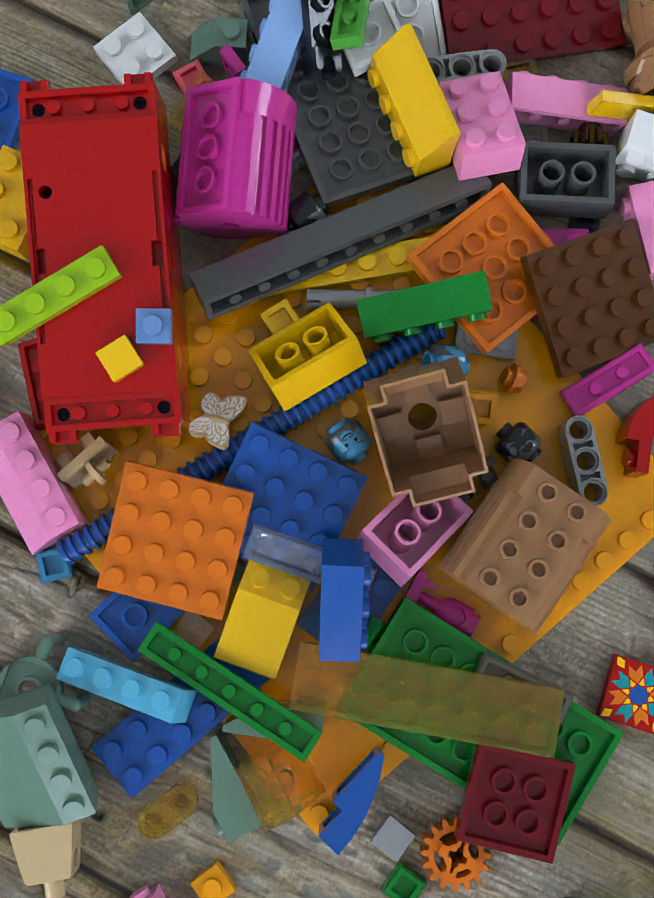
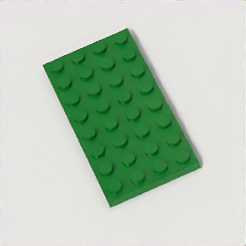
(425, 638)

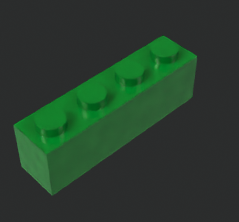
(424, 306)

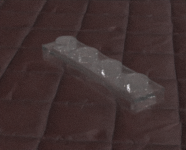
(287, 554)

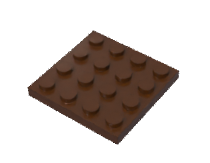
(592, 297)

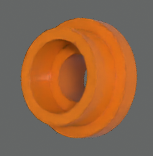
(513, 379)

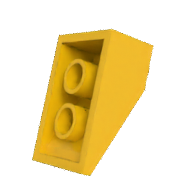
(262, 619)

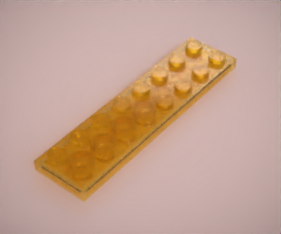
(430, 700)

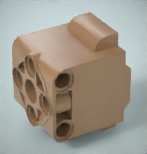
(429, 456)

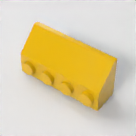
(413, 103)

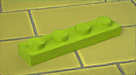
(56, 294)

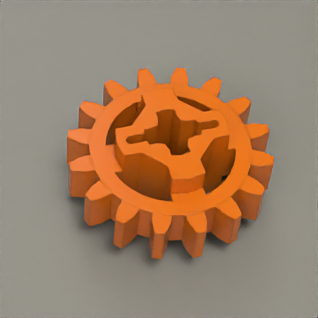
(456, 868)

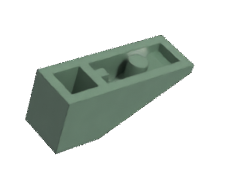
(231, 803)

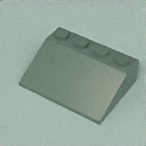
(41, 764)

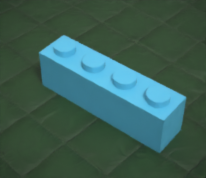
(126, 685)

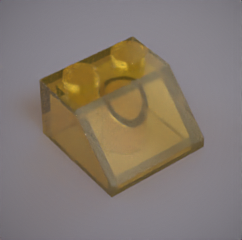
(279, 784)

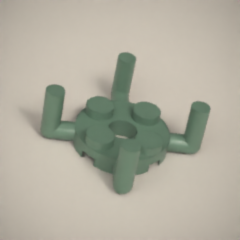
(41, 672)

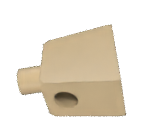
(48, 855)

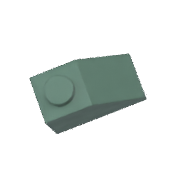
(217, 34)

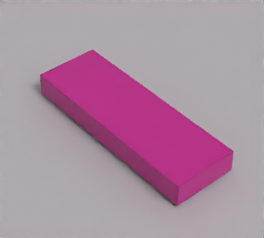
(608, 381)

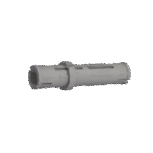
(340, 298)

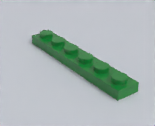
(230, 691)

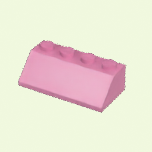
(30, 486)

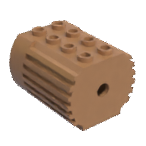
(525, 543)

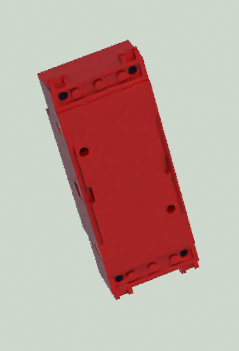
(91, 180)

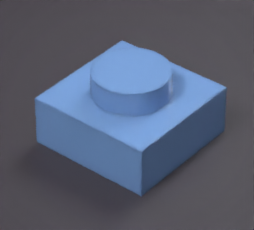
(154, 326)

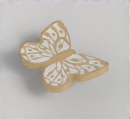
(216, 418)

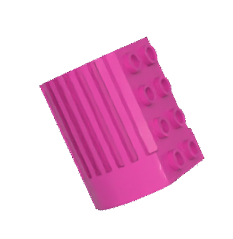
(236, 159)

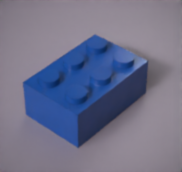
(344, 600)

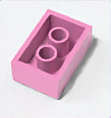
(488, 126)
(407, 536)

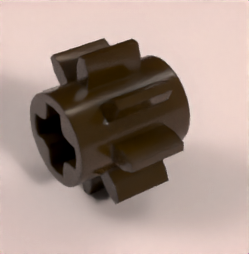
(590, 134)

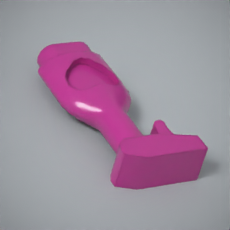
(449, 609)

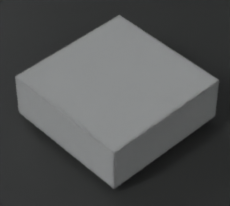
(392, 837)

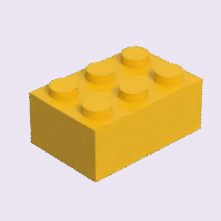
(12, 205)
(308, 356)

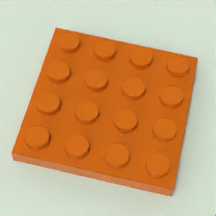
(491, 239)
(175, 539)

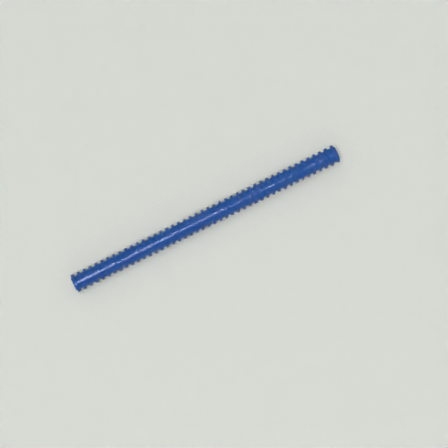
(280, 422)

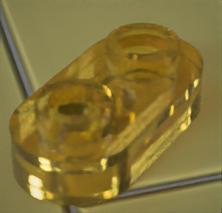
(169, 810)

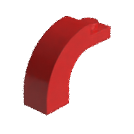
(637, 434)

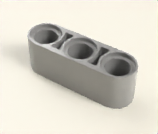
(469, 63)
(587, 447)

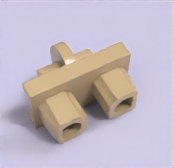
(87, 465)

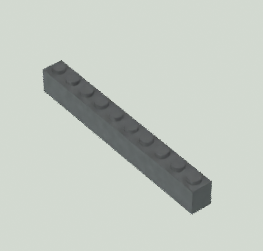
(334, 241)

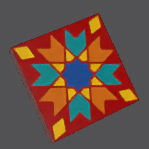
(628, 694)

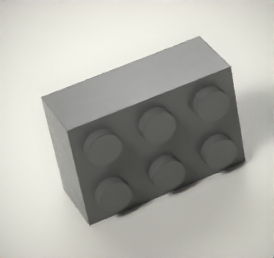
(566, 179)

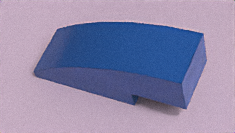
(352, 801)

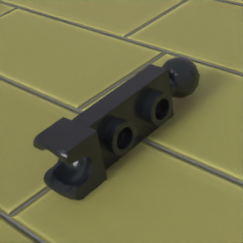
(317, 28)

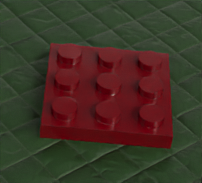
(515, 802)

